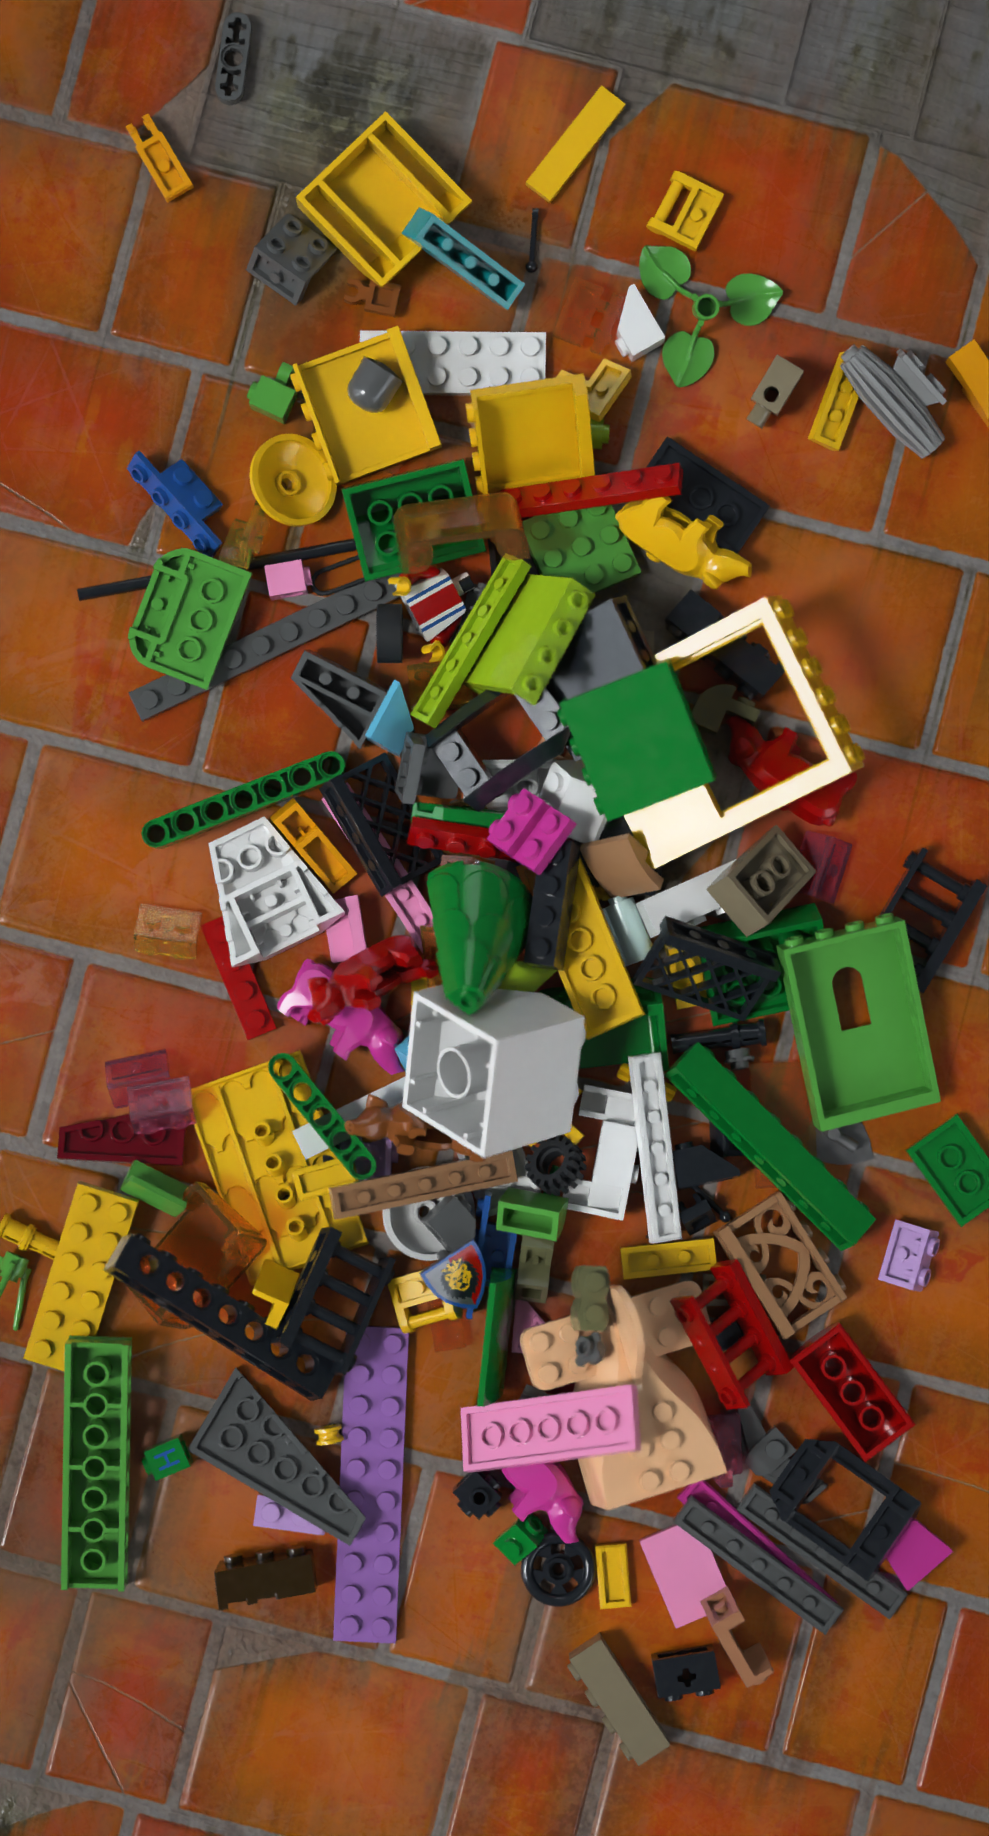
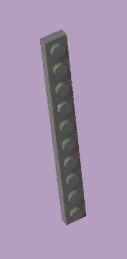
(269, 643)

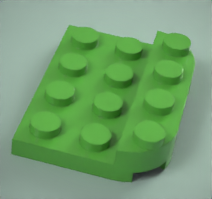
(187, 615)

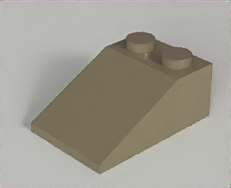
(761, 881)

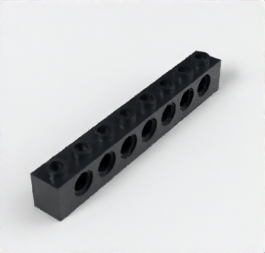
(126, 1267)

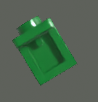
(521, 1538)

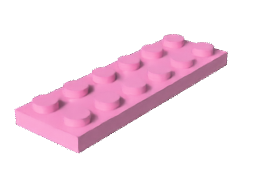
(551, 1429)

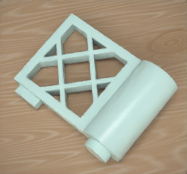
(627, 929)

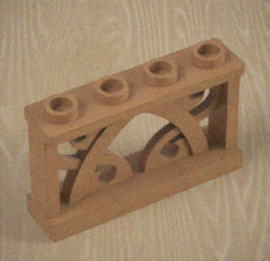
(741, 1247)

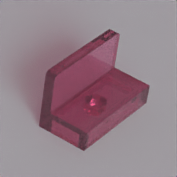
(829, 859)
(134, 1071)

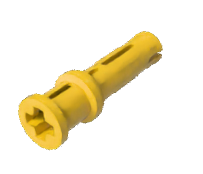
(27, 1237)

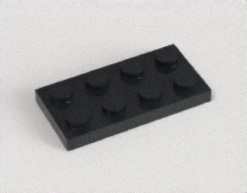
(712, 493)

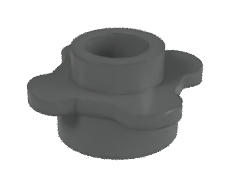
(738, 1058)
(589, 1350)

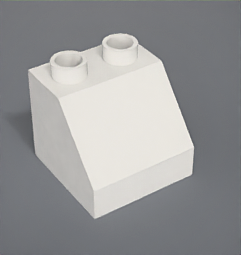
(495, 1074)

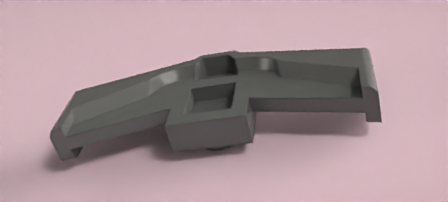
(767, 1452)

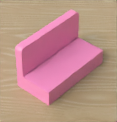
(347, 933)

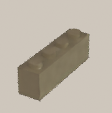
(618, 1699)

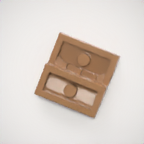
(621, 866)

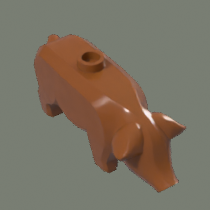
(402, 1129)

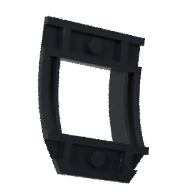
(467, 767)
(881, 1531)

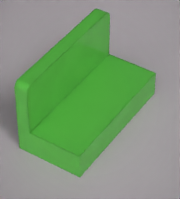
(155, 1188)

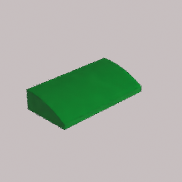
(496, 1335)

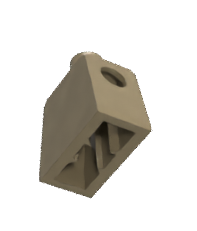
(781, 377)

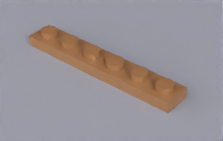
(421, 1185)

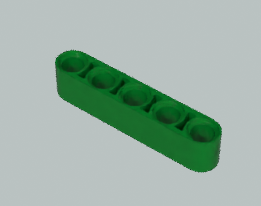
(309, 1107)

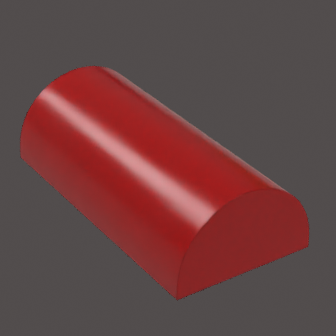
(851, 1390)

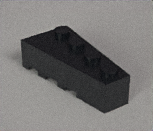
(742, 662)

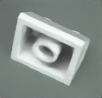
(571, 796)

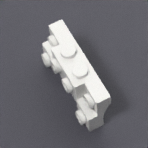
(615, 1154)

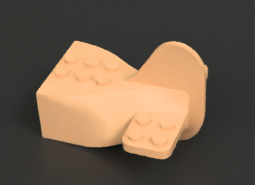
(673, 1424)

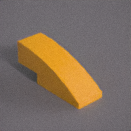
(972, 371)
(313, 845)

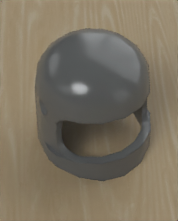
(373, 385)

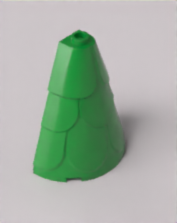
(478, 928)

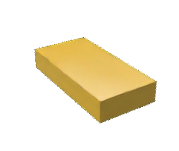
(315, 1179)
(613, 1575)

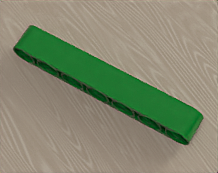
(228, 799)

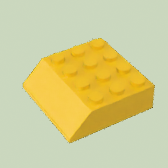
(373, 194)

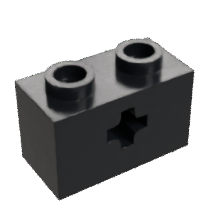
(701, 1665)

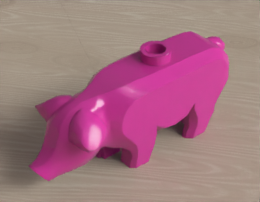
(352, 1026)
(546, 1489)

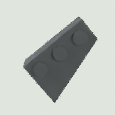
(340, 693)

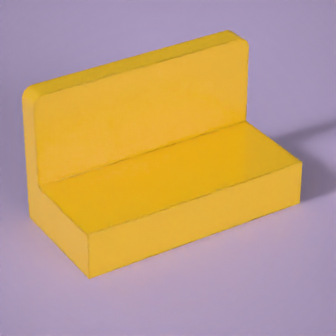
(275, 1285)

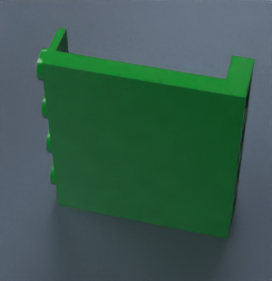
(637, 740)

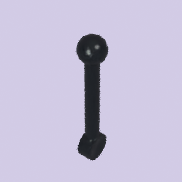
(531, 265)
(725, 1215)

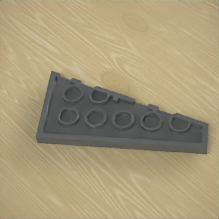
(261, 1451)

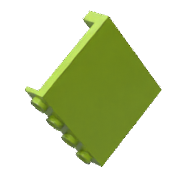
(530, 637)

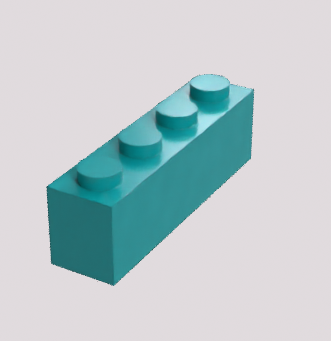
(463, 258)

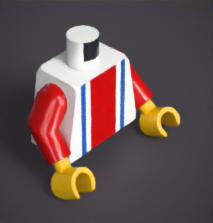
(433, 605)

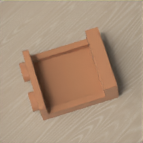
(723, 1616)

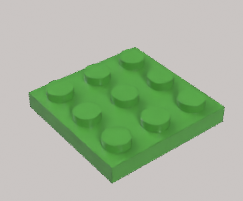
(582, 547)

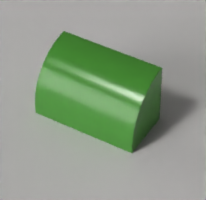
(531, 1213)

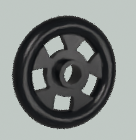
(559, 1596)

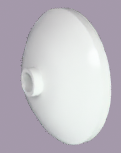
(410, 1234)

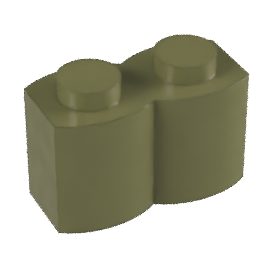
(590, 1289)

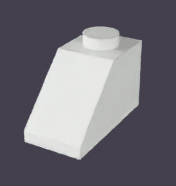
(637, 328)

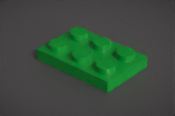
(954, 1168)

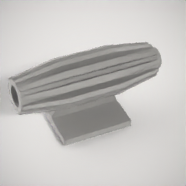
(897, 395)

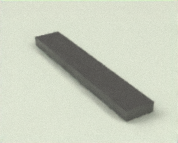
(758, 1564)
(877, 1592)

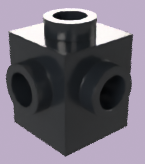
(474, 1483)

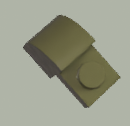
(717, 701)
(534, 1269)

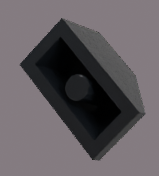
(700, 1166)

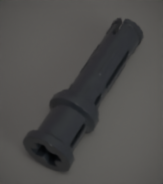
(734, 1036)

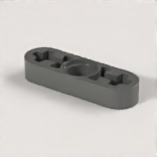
(244, 38)

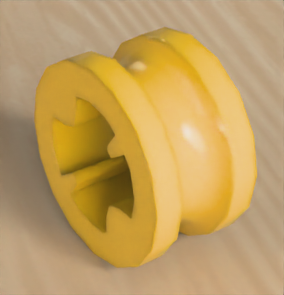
(328, 1434)

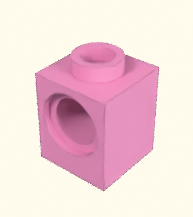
(287, 579)

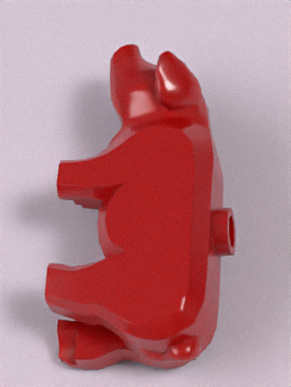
(777, 760)
(367, 977)

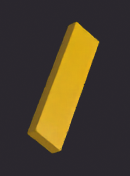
(575, 144)

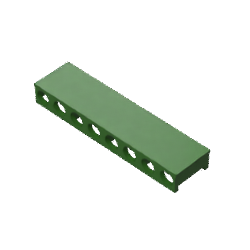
(96, 1462)

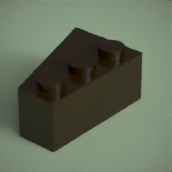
(265, 1576)

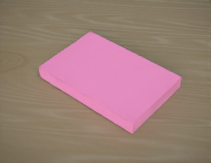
(683, 1572)

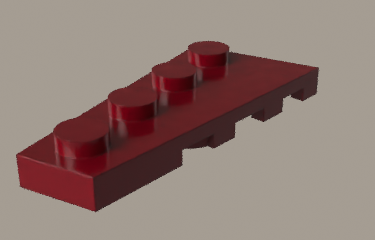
(116, 1142)

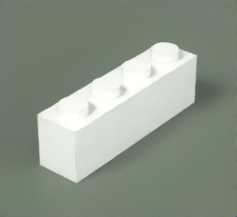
(682, 902)

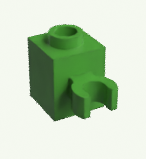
(274, 397)

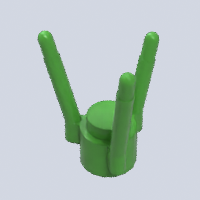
(12, 1267)

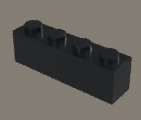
(552, 910)

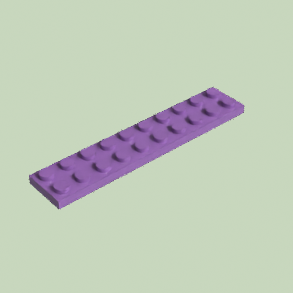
(374, 1482)

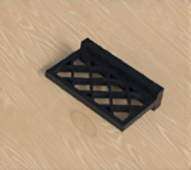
(360, 831)
(717, 951)

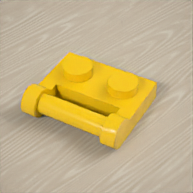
(695, 214)
(411, 1291)

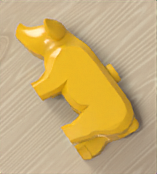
(681, 543)

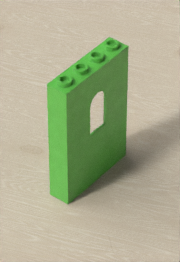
(869, 1067)

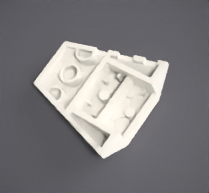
(267, 894)

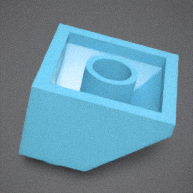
(391, 722)

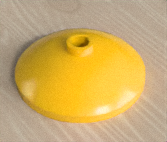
(298, 465)

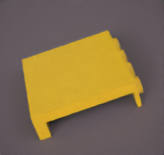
(530, 433)
(359, 440)

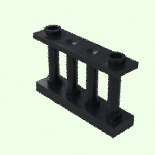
(951, 920)
(302, 1301)

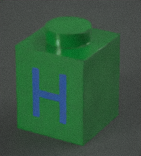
(167, 1457)

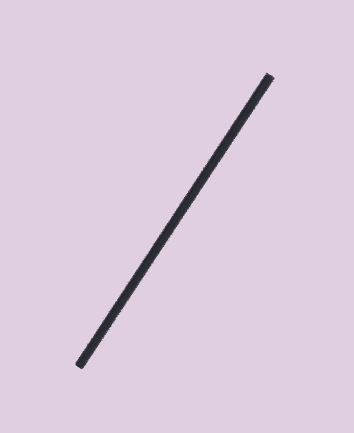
(257, 562)

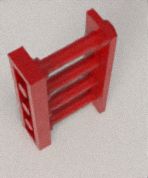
(754, 1322)

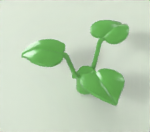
(749, 295)

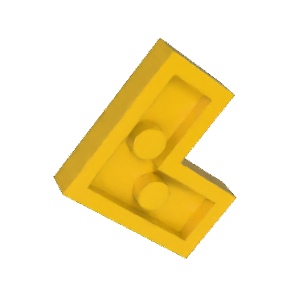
(604, 387)

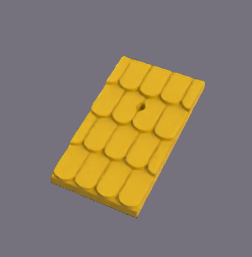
(251, 1152)

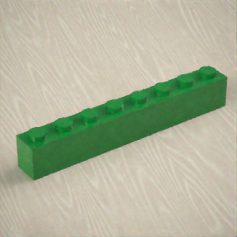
(770, 1146)

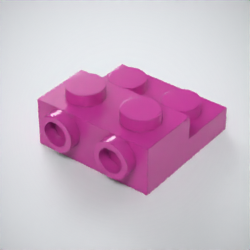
(530, 831)

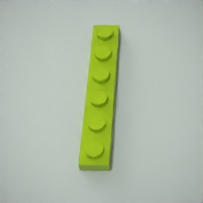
(470, 641)

